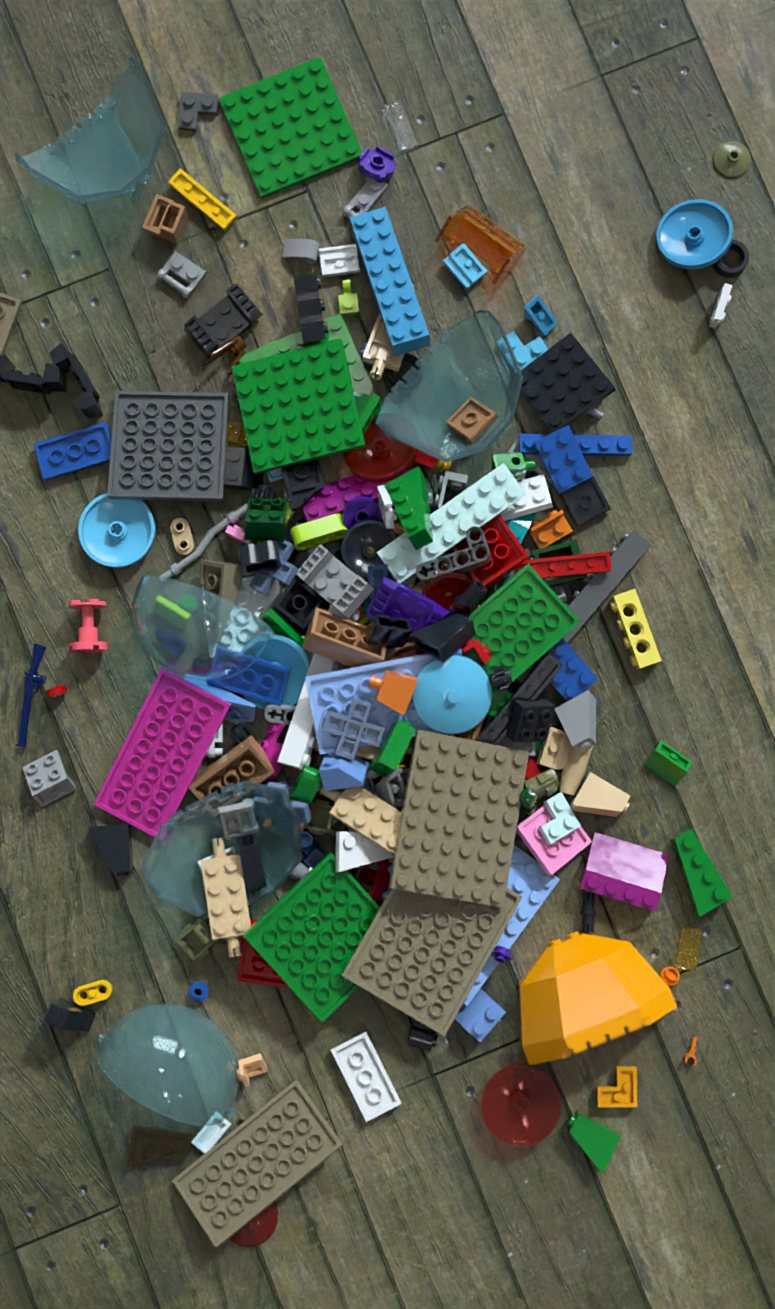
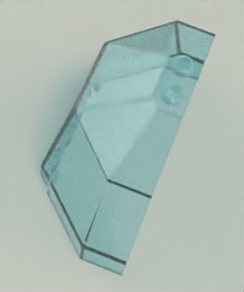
(109, 150)
(466, 362)
(186, 838)

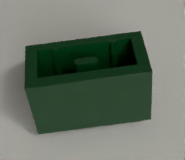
(265, 519)

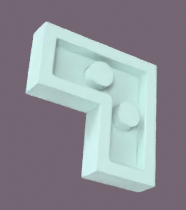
(563, 819)

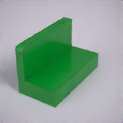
(367, 409)
(668, 763)

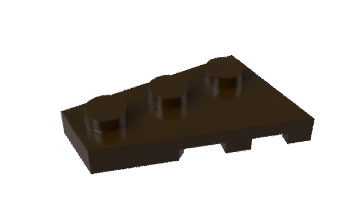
(157, 1144)

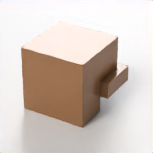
(166, 219)

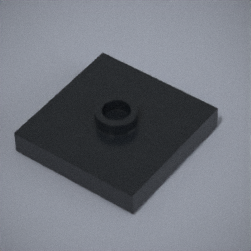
(585, 501)

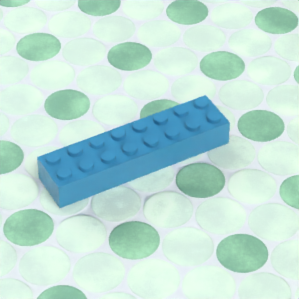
(390, 281)

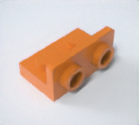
(549, 530)

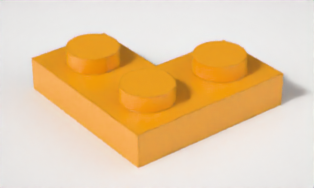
(624, 1092)

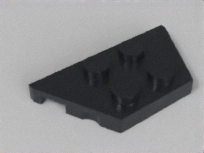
(302, 482)

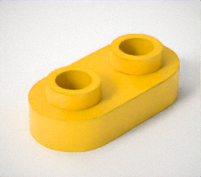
(93, 992)

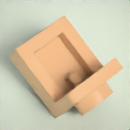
(251, 1067)

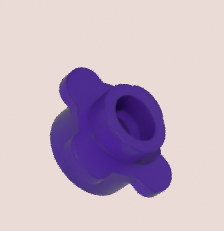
(501, 954)

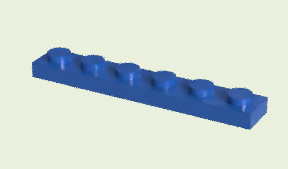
(589, 444)

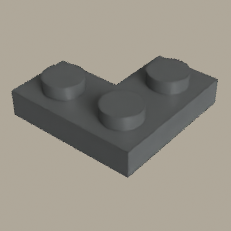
(194, 104)

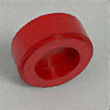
(56, 691)

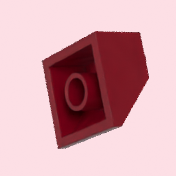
(373, 878)

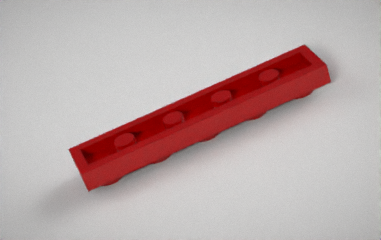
(569, 565)

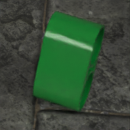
(306, 784)

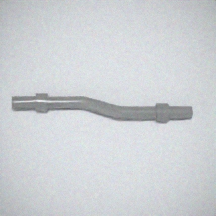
(232, 518)

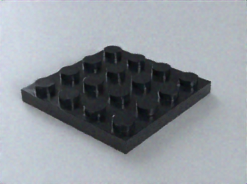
(564, 384)

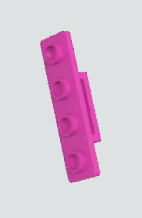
(273, 748)

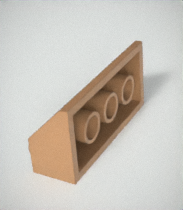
(341, 640)
(240, 764)

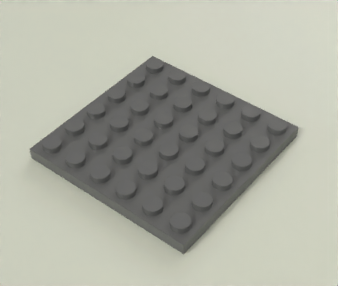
(168, 446)

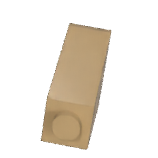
(599, 797)

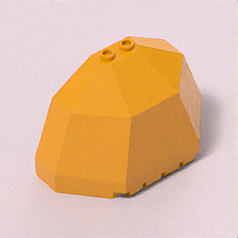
(586, 991)

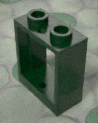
(573, 549)

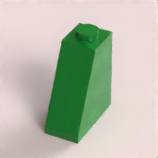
(392, 748)
(594, 1138)

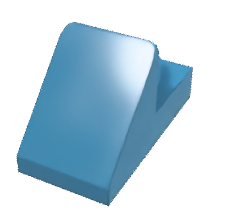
(540, 315)

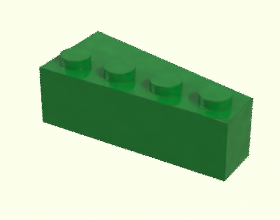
(411, 504)
(702, 879)

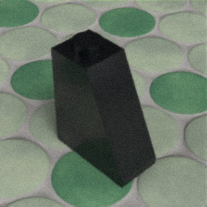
(444, 637)
(115, 846)
(251, 862)
(69, 1016)

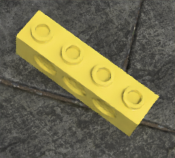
(631, 600)

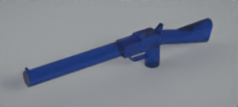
(31, 677)

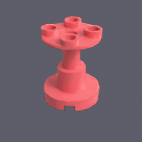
(88, 633)

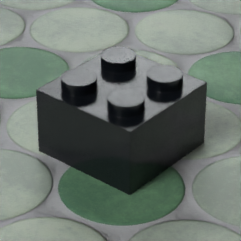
(296, 603)

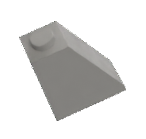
(579, 720)

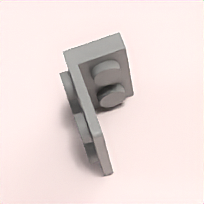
(453, 480)
(48, 779)

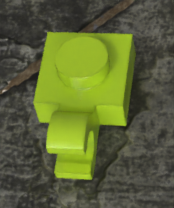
(348, 302)

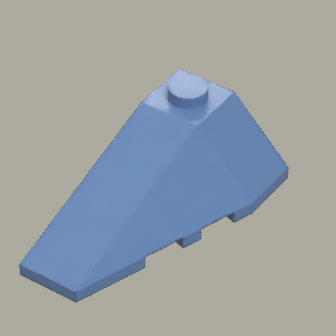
(240, 709)

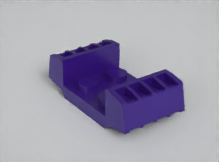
(400, 601)

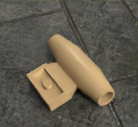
(559, 754)

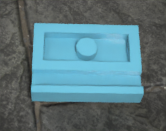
(464, 266)

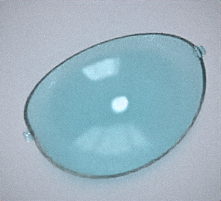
(195, 630)
(172, 1063)

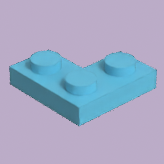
(527, 353)

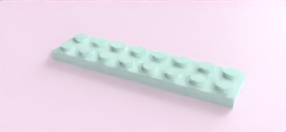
(451, 521)

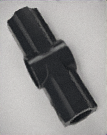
(469, 598)

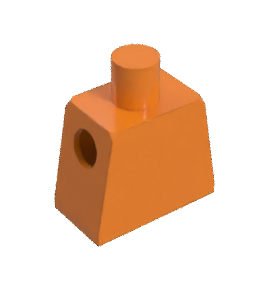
(394, 689)

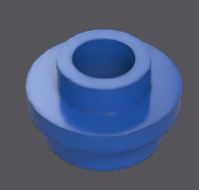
(203, 987)

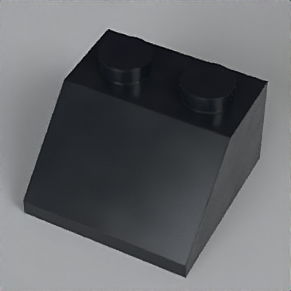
(239, 470)

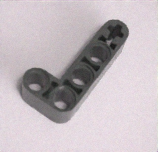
(453, 558)

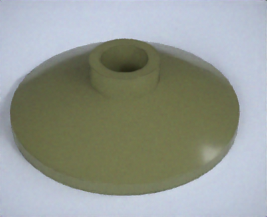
(728, 166)

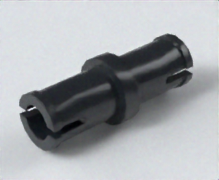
(588, 912)

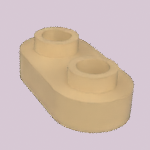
(181, 536)

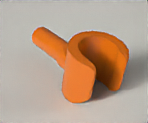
(691, 1052)

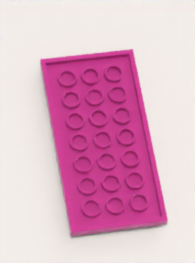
(162, 752)

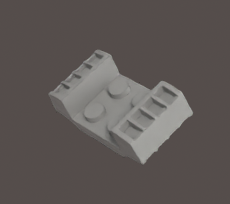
(334, 581)

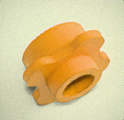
(443, 465)

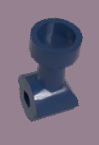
(307, 843)

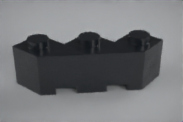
(310, 307)

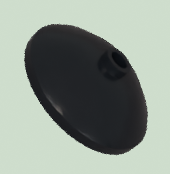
(360, 538)

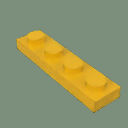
(202, 199)

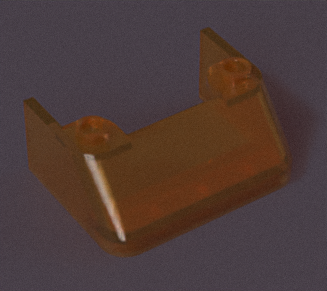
(484, 239)

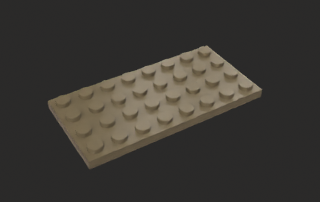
(257, 1163)

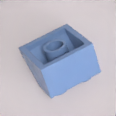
(342, 772)
(480, 1015)

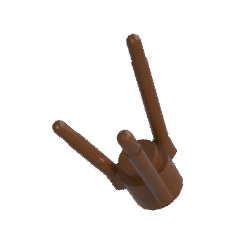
(235, 346)

